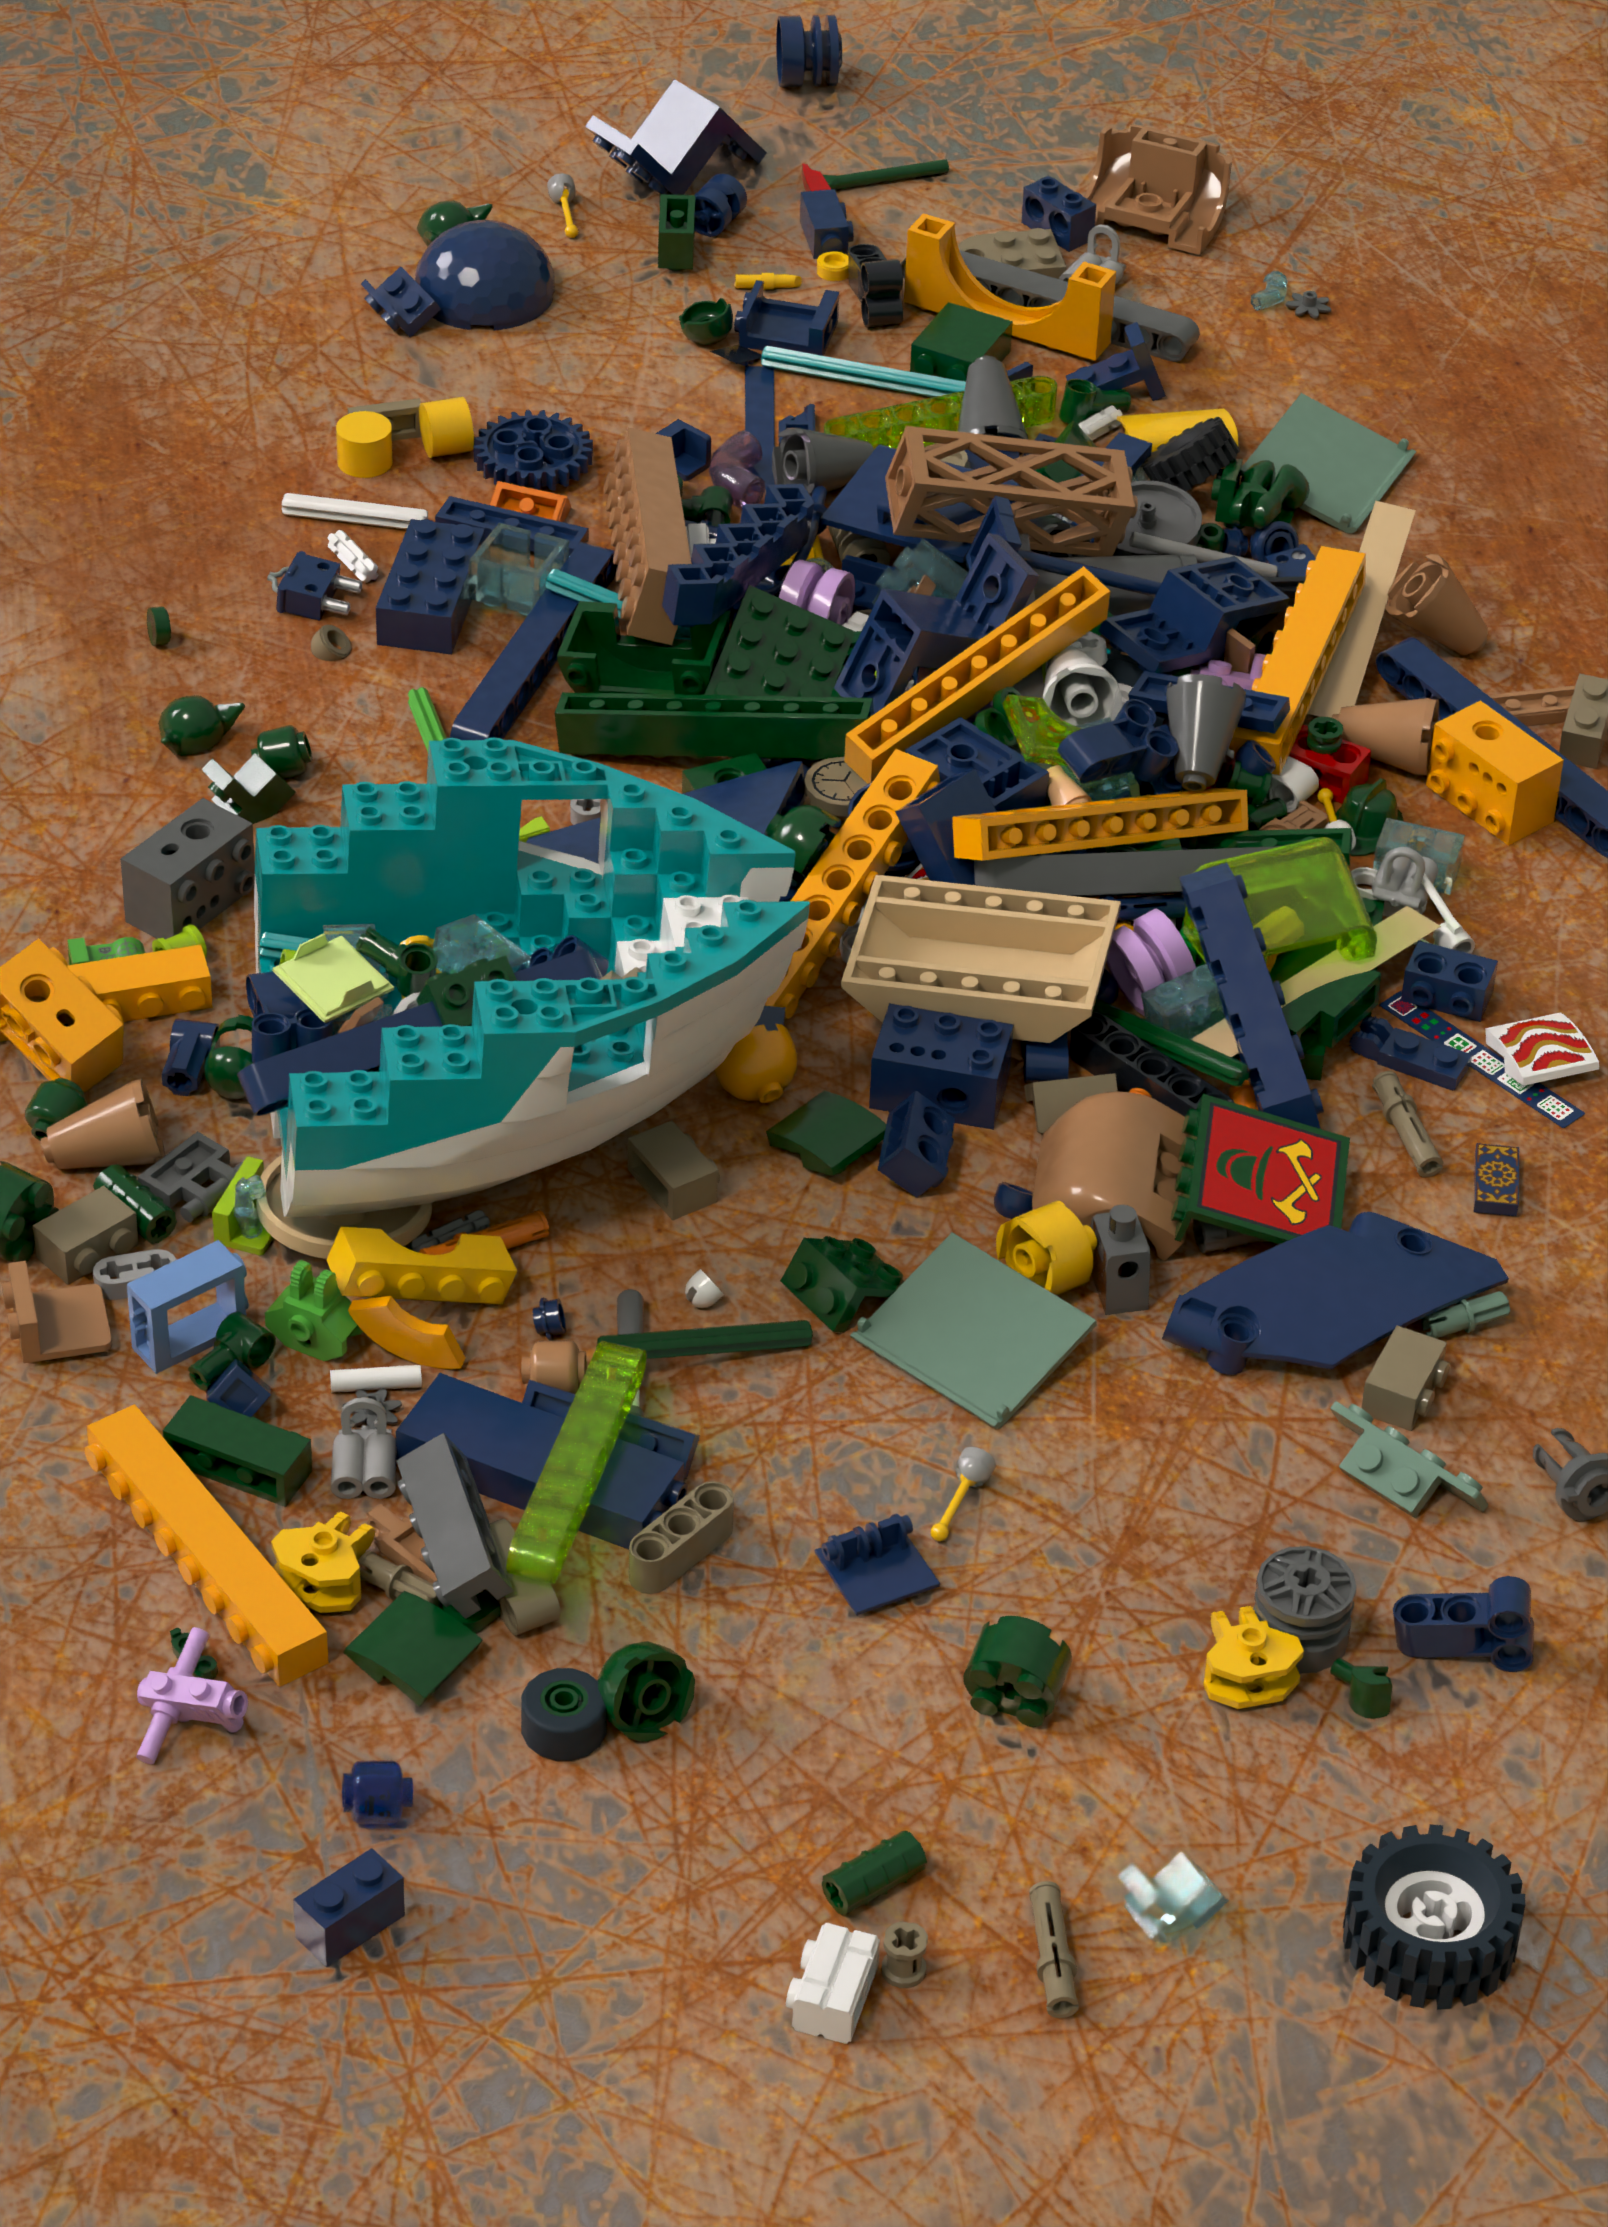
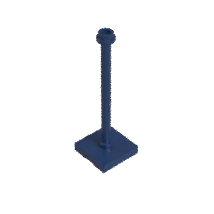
(1000, 521)

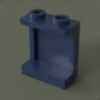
(786, 323)

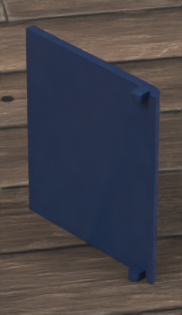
(866, 511)

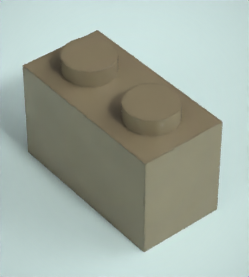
(1586, 722)
(673, 1170)
(84, 1234)
(1405, 1378)

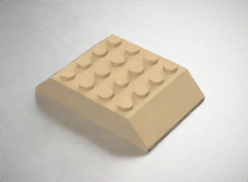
(981, 953)

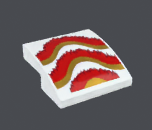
(1542, 1049)

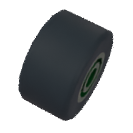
(563, 1714)

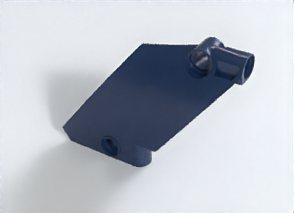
(1327, 1294)

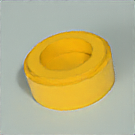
(833, 266)

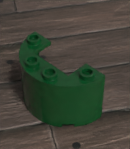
(604, 661)

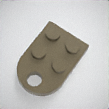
(1029, 250)

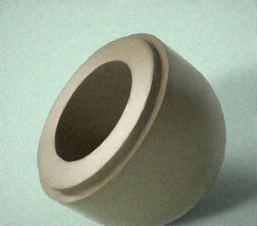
(322, 647)

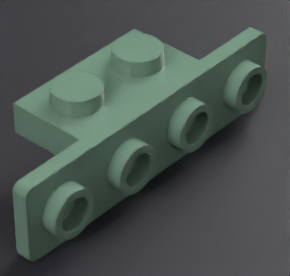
(1396, 1471)

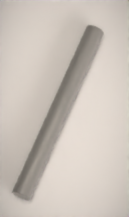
(1202, 555)

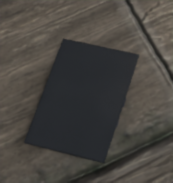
(738, 354)

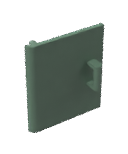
(1339, 458)
(974, 1330)

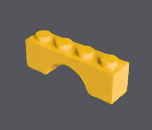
(377, 1266)

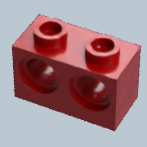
(1336, 770)

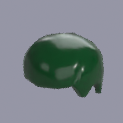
(707, 321)

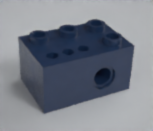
(946, 1058)

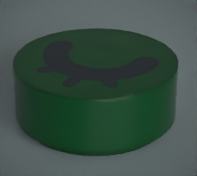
(158, 626)

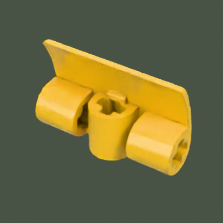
(1161, 427)

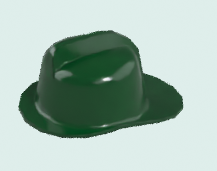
(1366, 811)

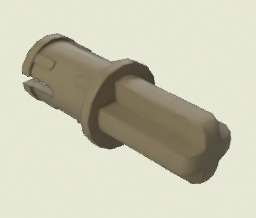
(395, 1578)

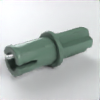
(1466, 1315)

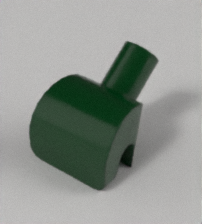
(1369, 1688)

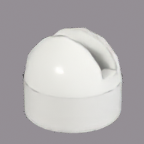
(702, 1290)

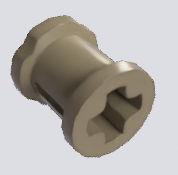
(905, 1950)

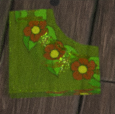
(1037, 729)

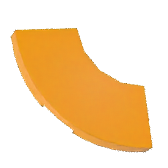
(407, 1335)

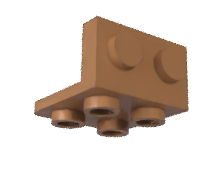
(55, 1320)

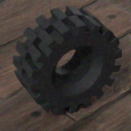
(1192, 455)

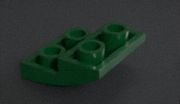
(828, 1133)
(413, 1646)

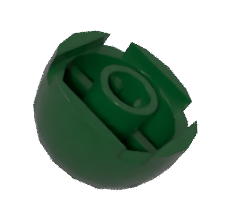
(807, 833)
(645, 1689)

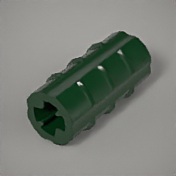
(153, 1216)
(874, 1872)

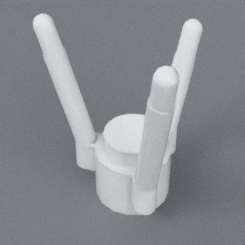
(1451, 932)

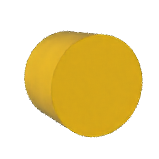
(446, 427)
(364, 444)

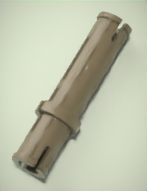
(1401, 1112)
(1058, 1990)

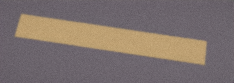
(1383, 549)
(1393, 936)

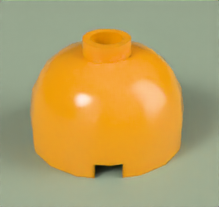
(759, 1065)

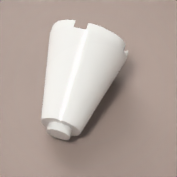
(1080, 688)

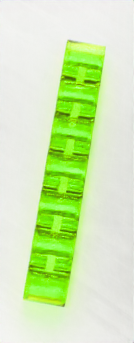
(885, 426)
(576, 1463)

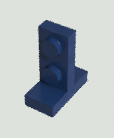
(1125, 368)

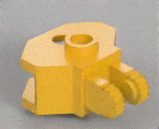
(325, 1560)
(1250, 1658)

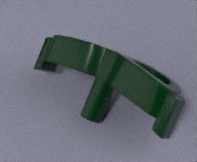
(206, 1666)

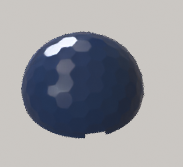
(486, 276)

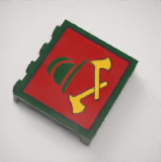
(1258, 1173)

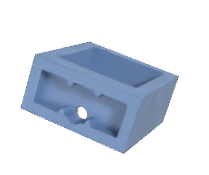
(173, 1284)

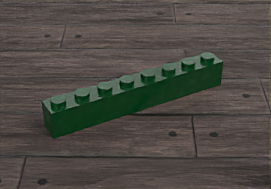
(707, 725)

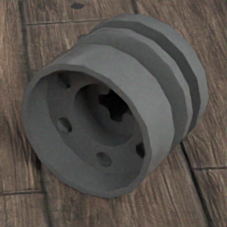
(1309, 1597)

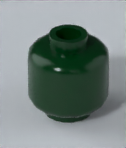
(284, 750)
(53, 1103)

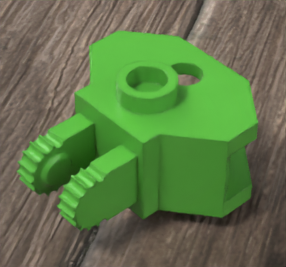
(313, 1312)

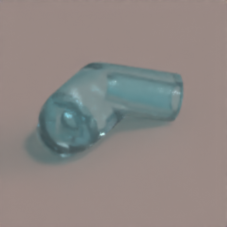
(1274, 292)
(244, 1209)

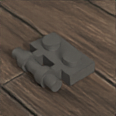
(185, 1170)

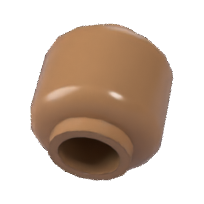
(555, 1364)

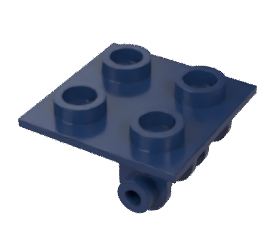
(876, 1564)

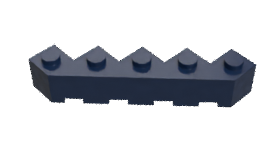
(740, 557)
(1249, 995)

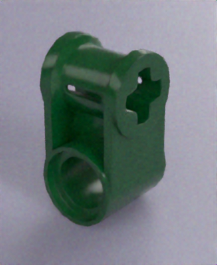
(1235, 777)

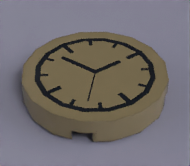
(832, 785)

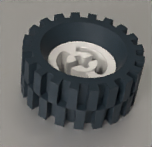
(1445, 1889)

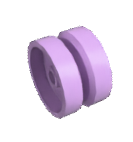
(824, 594)
(1147, 956)

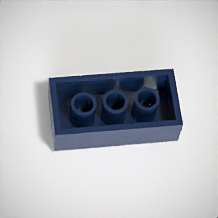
(428, 587)

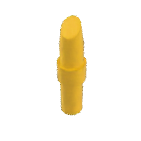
(771, 281)

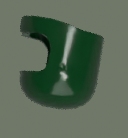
(226, 1062)

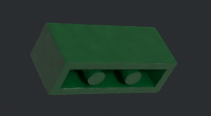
(240, 1450)

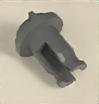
(1582, 1481)

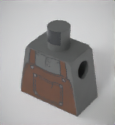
(1118, 1243)

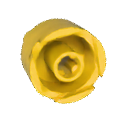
(1048, 1247)

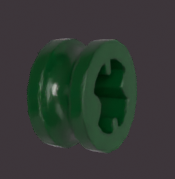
(1324, 735)

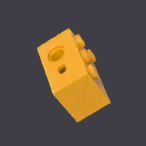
(1494, 772)
(58, 1018)

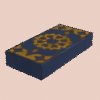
(1496, 1179)

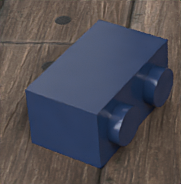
(349, 1907)

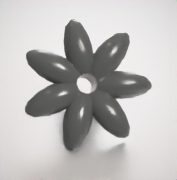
(1310, 303)
(362, 1415)

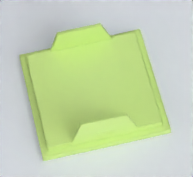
(332, 977)

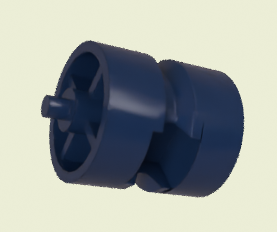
(718, 204)

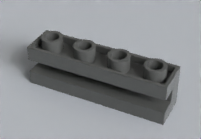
(453, 1525)

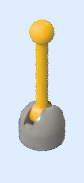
(561, 195)
(972, 1470)

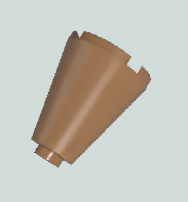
(1437, 606)
(1394, 731)
(107, 1132)

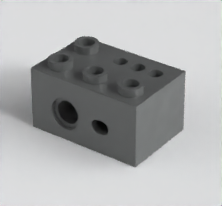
(188, 870)

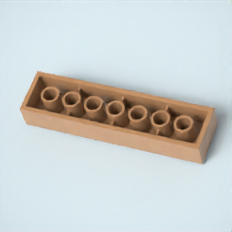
(646, 530)

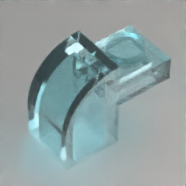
(1173, 1900)

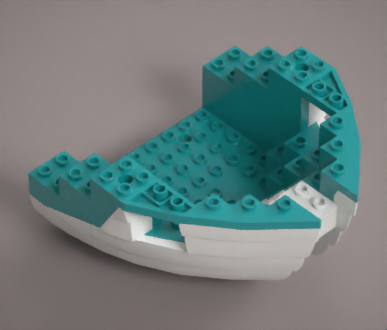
(545, 1058)

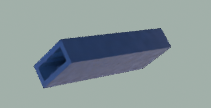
(510, 1447)

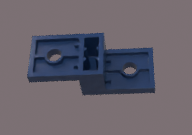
(1193, 615)
(1003, 771)

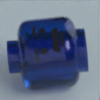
(376, 1792)

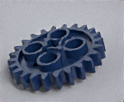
(533, 450)

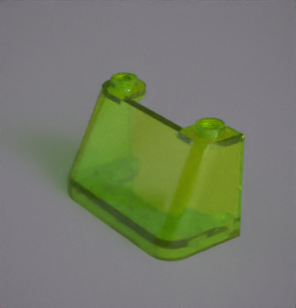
(1300, 899)

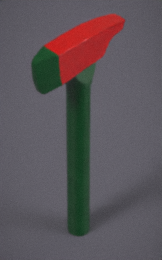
(815, 181)

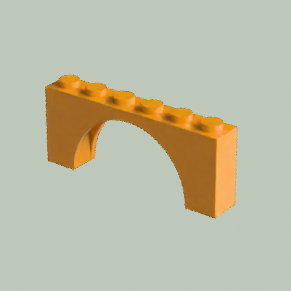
(939, 275)

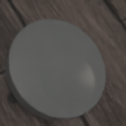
(1162, 513)

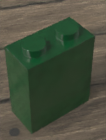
(957, 339)

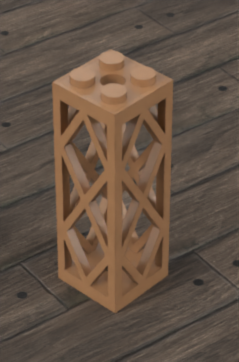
(1097, 501)

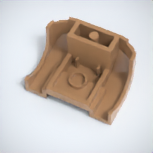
(1161, 184)
(1114, 1154)

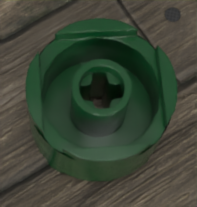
(23, 1203)
(1017, 1670)

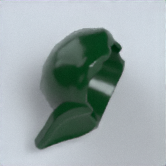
(447, 215)
(195, 724)

